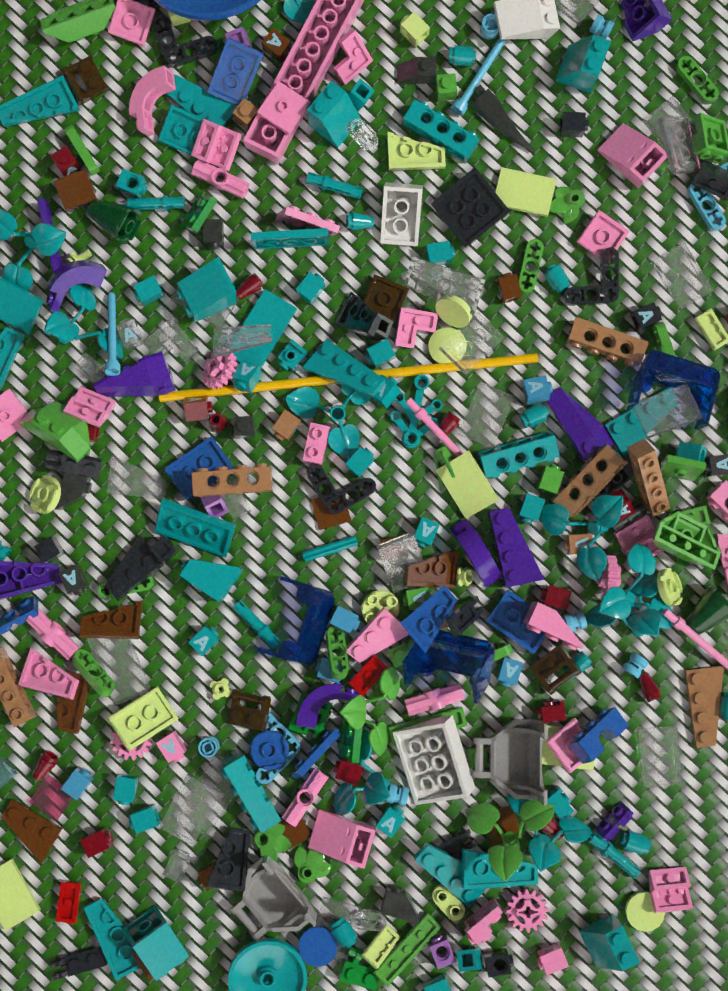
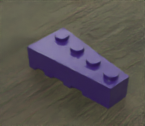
(513, 553)

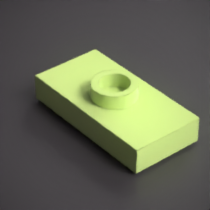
(712, 329)
(380, 946)

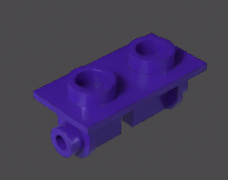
(608, 826)

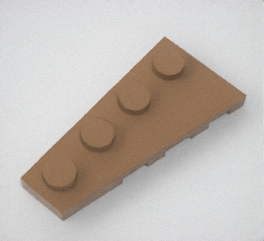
(704, 699)

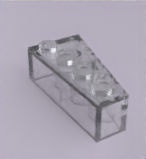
(439, 280)

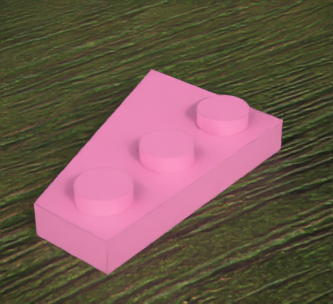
(47, 677)

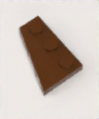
(433, 571)
(113, 624)
(71, 711)
(32, 828)

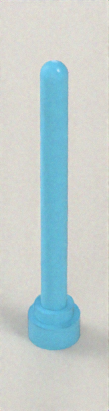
(460, 106)
(112, 366)

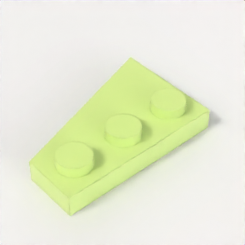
(413, 155)

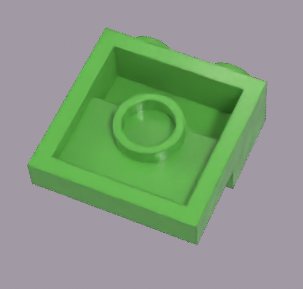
(711, 138)

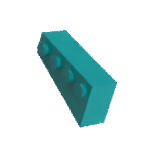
(250, 791)

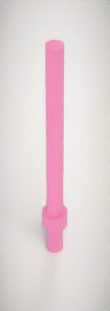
(421, 414)
(680, 624)

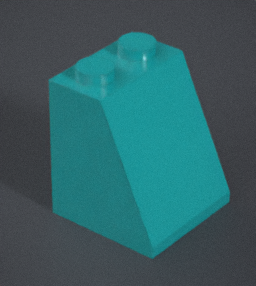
(583, 63)
(331, 114)
(207, 291)
(211, 577)
(155, 943)
(609, 944)

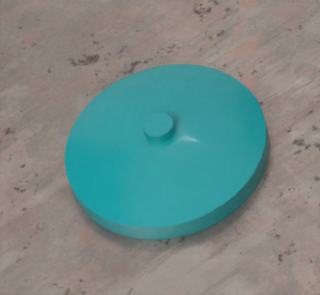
(267, 966)

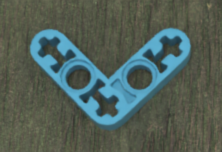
(714, 206)
(292, 753)

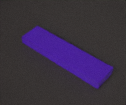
(46, 217)

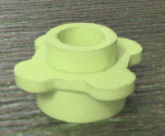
(464, 576)
(225, 689)

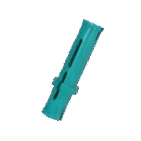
(337, 186)
(157, 203)
(253, 621)
(607, 849)

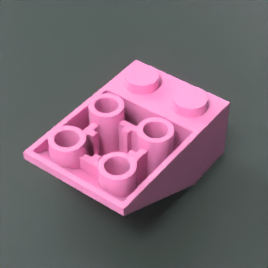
(633, 154)
(548, 620)
(342, 838)

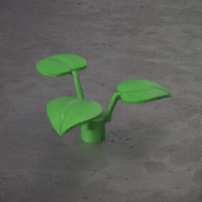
(355, 710)
(508, 858)

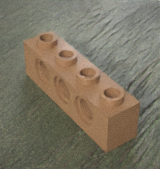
(635, 345)
(614, 462)
(648, 477)
(202, 489)
(12, 695)

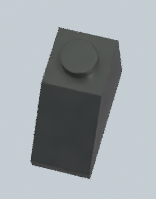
(417, 71)
(73, 489)
(398, 905)

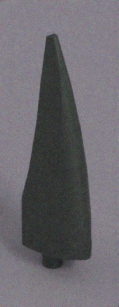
(493, 112)

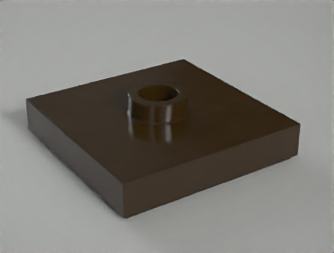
(385, 297)

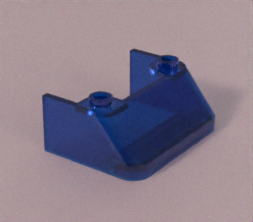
(674, 372)
(313, 627)
(453, 654)

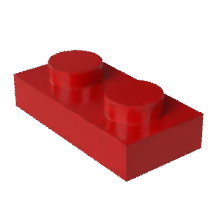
(368, 675)
(68, 902)

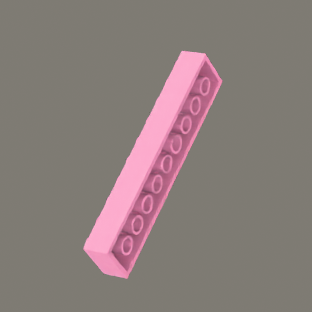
(305, 69)

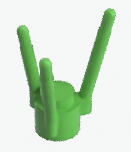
(444, 457)

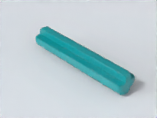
(330, 548)

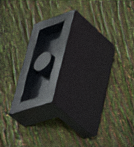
(712, 179)

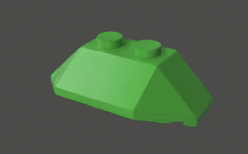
(78, 20)
(59, 429)
(687, 540)

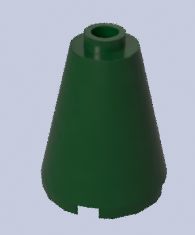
(116, 219)
(708, 611)

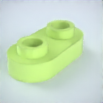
(448, 903)

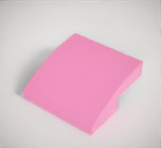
(216, 144)
(90, 407)
(639, 532)
(670, 890)

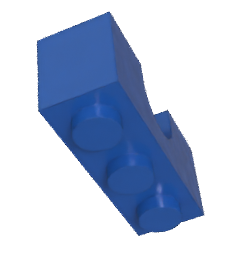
(587, 743)

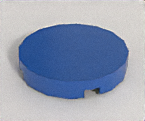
(269, 749)
(317, 946)

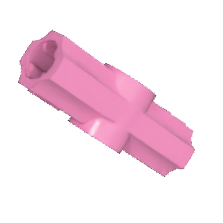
(210, 173)
(53, 634)
(434, 699)
(297, 807)

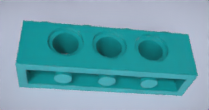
(429, 130)
(508, 451)

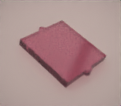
(51, 798)

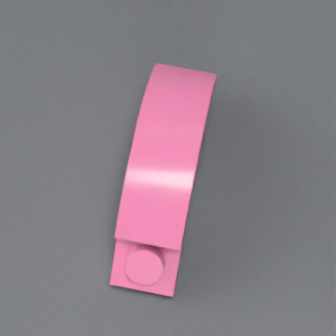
(146, 92)

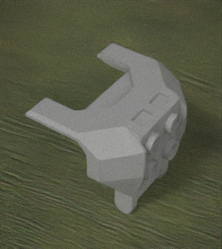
(515, 759)
(273, 900)

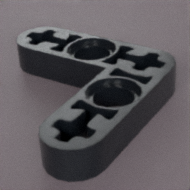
(175, 49)
(605, 285)
(333, 495)

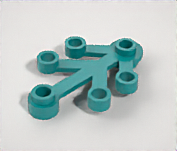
(412, 430)

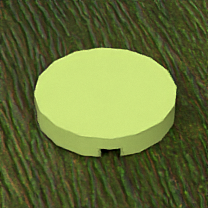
(453, 311)
(45, 494)
(669, 587)
(640, 912)

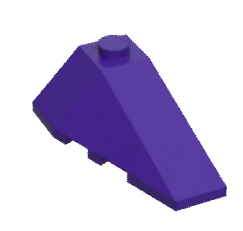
(644, 17)
(146, 378)
(580, 427)
(24, 577)

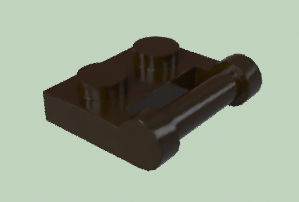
(90, 77)
(551, 664)
(248, 716)

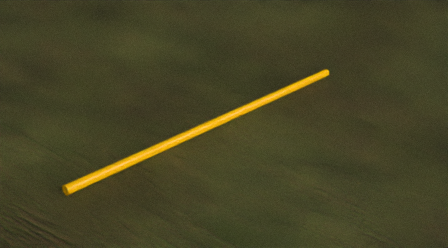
(317, 380)

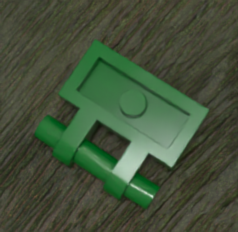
(198, 213)
(324, 712)
(349, 742)
(358, 973)

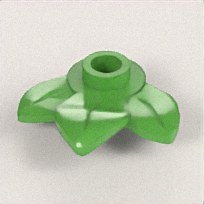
(564, 204)
(275, 841)
(312, 861)

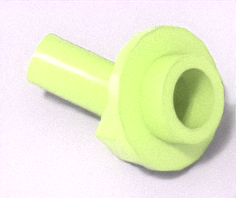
(70, 257)

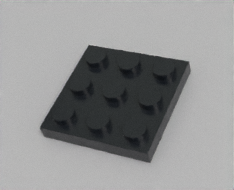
(470, 207)

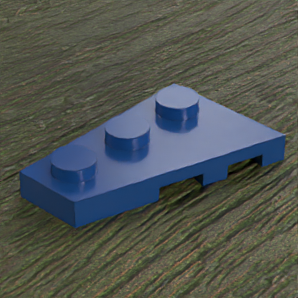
(17, 616)
(428, 617)
(314, 754)

